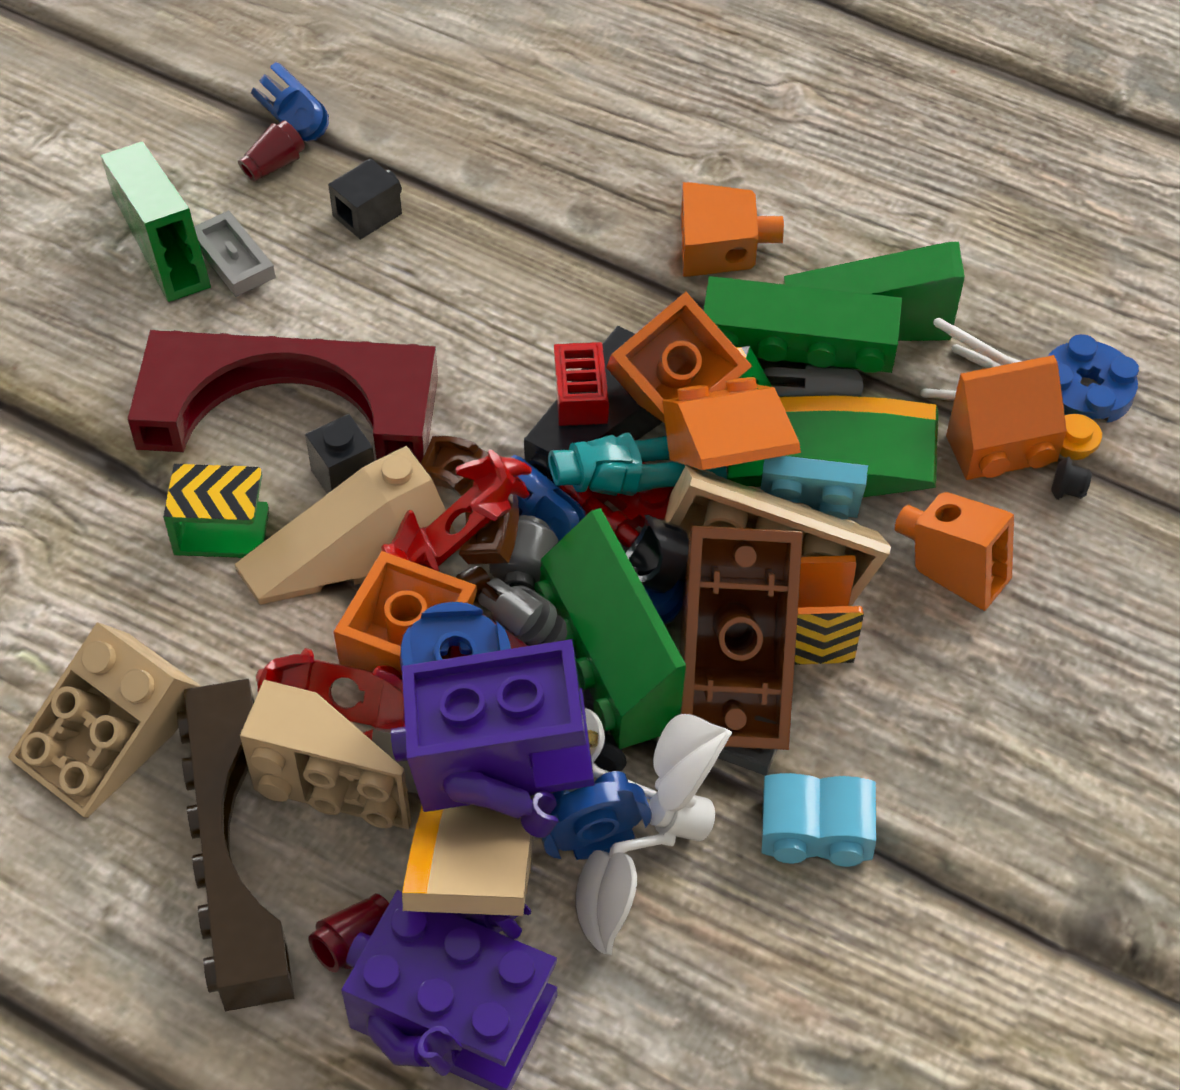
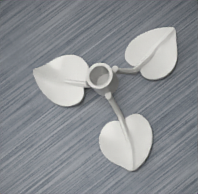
(682, 763)

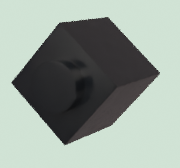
(365, 198)
(337, 451)

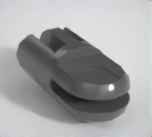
(816, 381)
(524, 614)

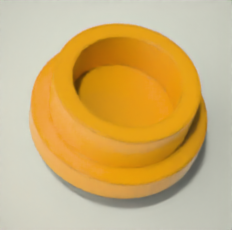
(1081, 438)

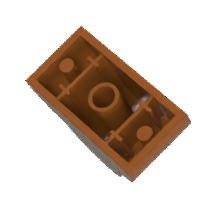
(741, 631)

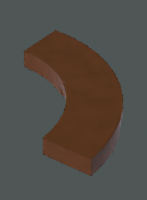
(497, 538)

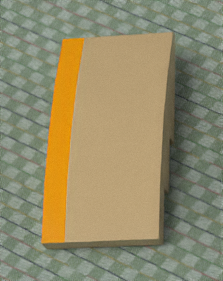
(468, 863)

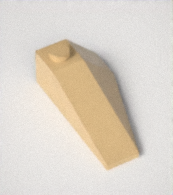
(342, 530)

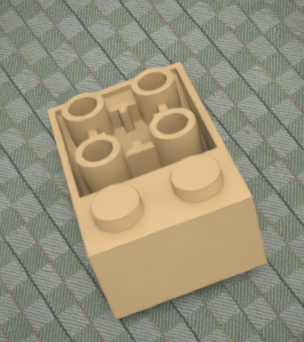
(102, 719)
(316, 756)

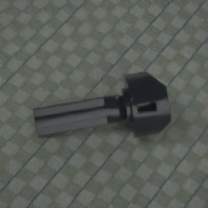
(659, 554)

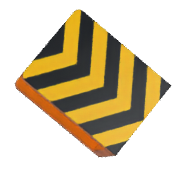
(825, 622)

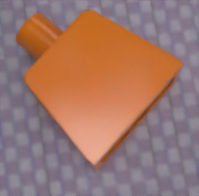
(723, 229)
(962, 546)

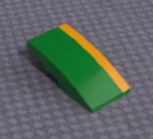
(884, 433)

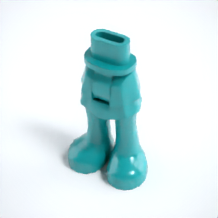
(615, 465)

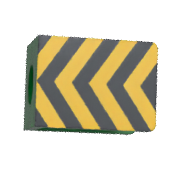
(215, 510)

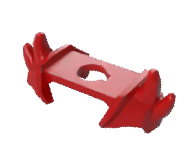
(488, 499)
(383, 687)

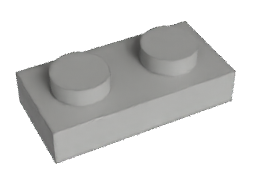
(233, 254)

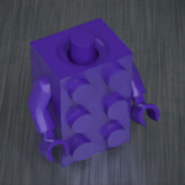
(496, 732)
(450, 992)

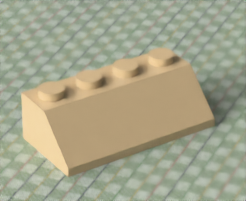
(713, 501)

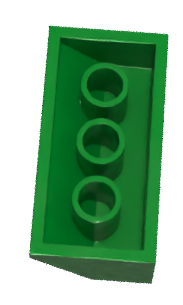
(807, 323)
(615, 632)

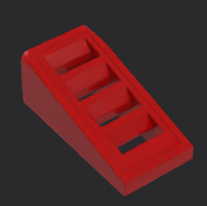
(584, 407)

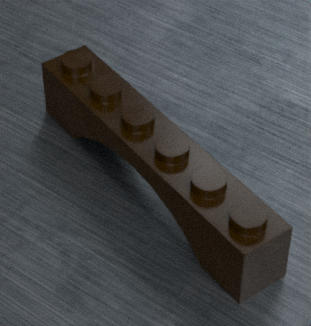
(247, 941)

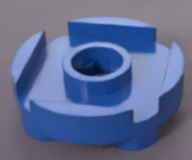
(1105, 365)
(449, 626)
(597, 816)

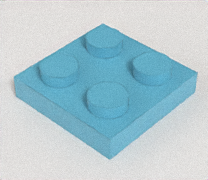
(821, 484)

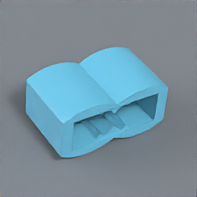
(819, 818)

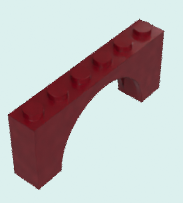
(195, 372)

